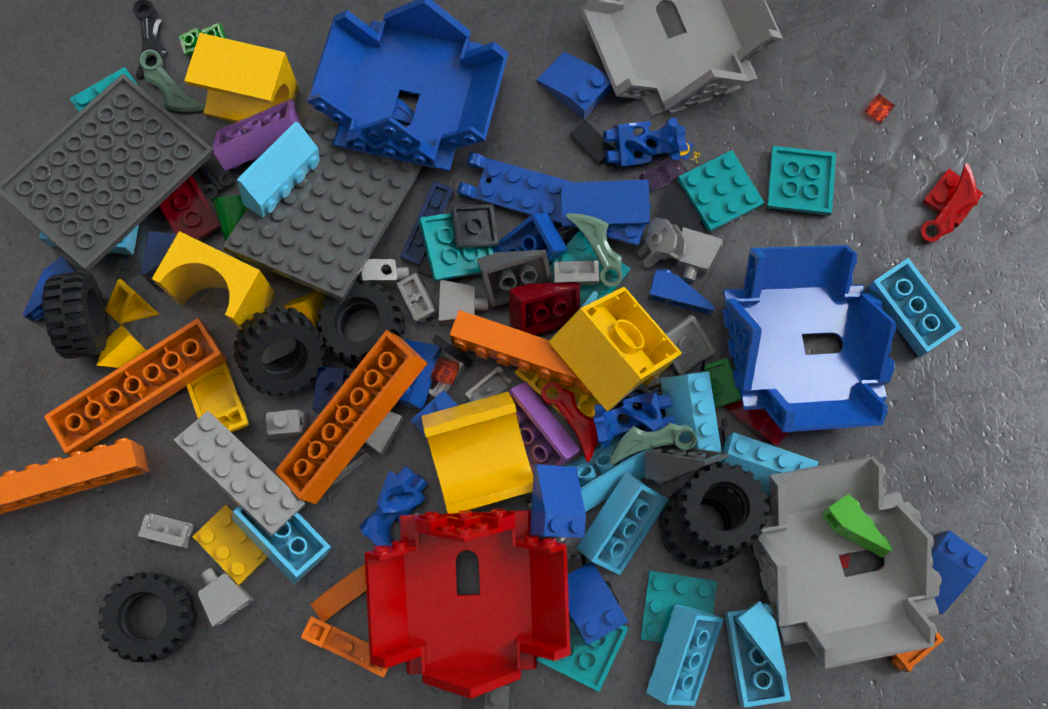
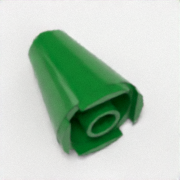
(229, 212)

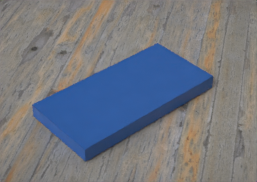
(609, 201)

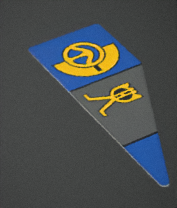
(693, 154)

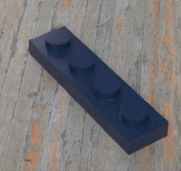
(434, 204)

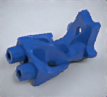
(668, 140)
(649, 416)
(398, 497)

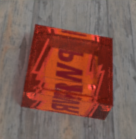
(879, 108)
(445, 371)

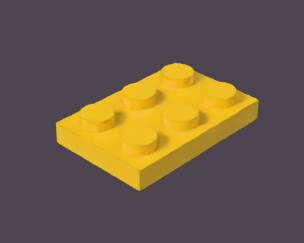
(230, 546)

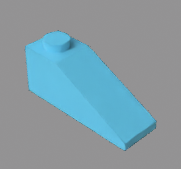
(763, 633)

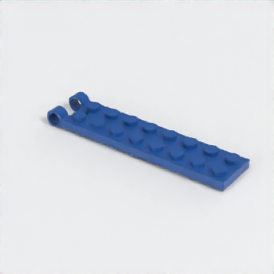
(530, 194)

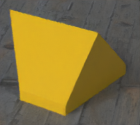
(127, 305)
(309, 305)
(120, 349)

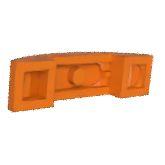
(340, 594)
(340, 643)

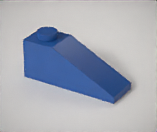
(674, 291)

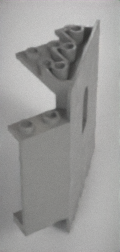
(685, 68)
(804, 579)

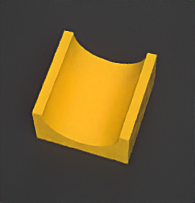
(239, 77)
(197, 266)
(614, 347)
(478, 452)

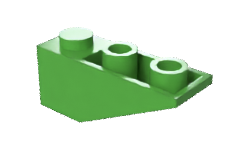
(852, 523)

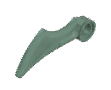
(173, 96)
(596, 234)
(639, 440)

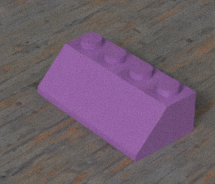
(253, 135)
(541, 433)

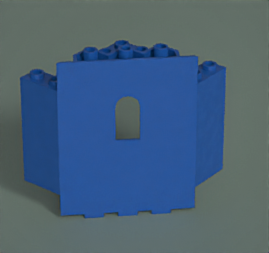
(413, 52)
(801, 294)

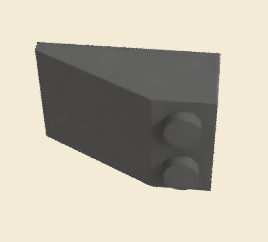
(512, 269)
(671, 462)

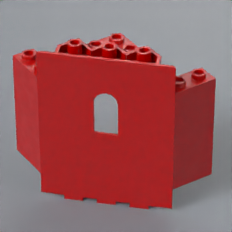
(469, 639)

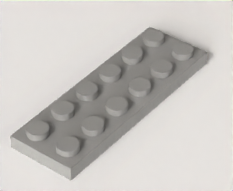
(239, 473)

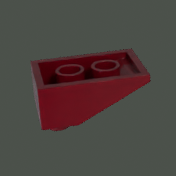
(543, 306)
(757, 422)

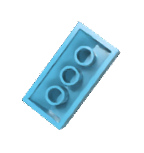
(278, 170)
(694, 407)
(762, 458)
(600, 478)
(622, 524)
(684, 656)

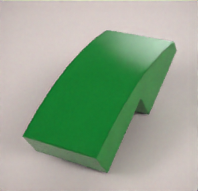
(189, 39)

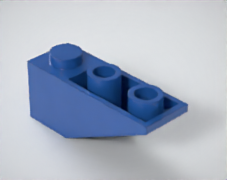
(34, 308)

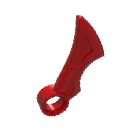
(962, 198)
(581, 424)

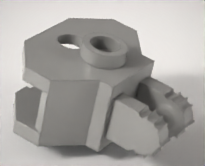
(662, 242)

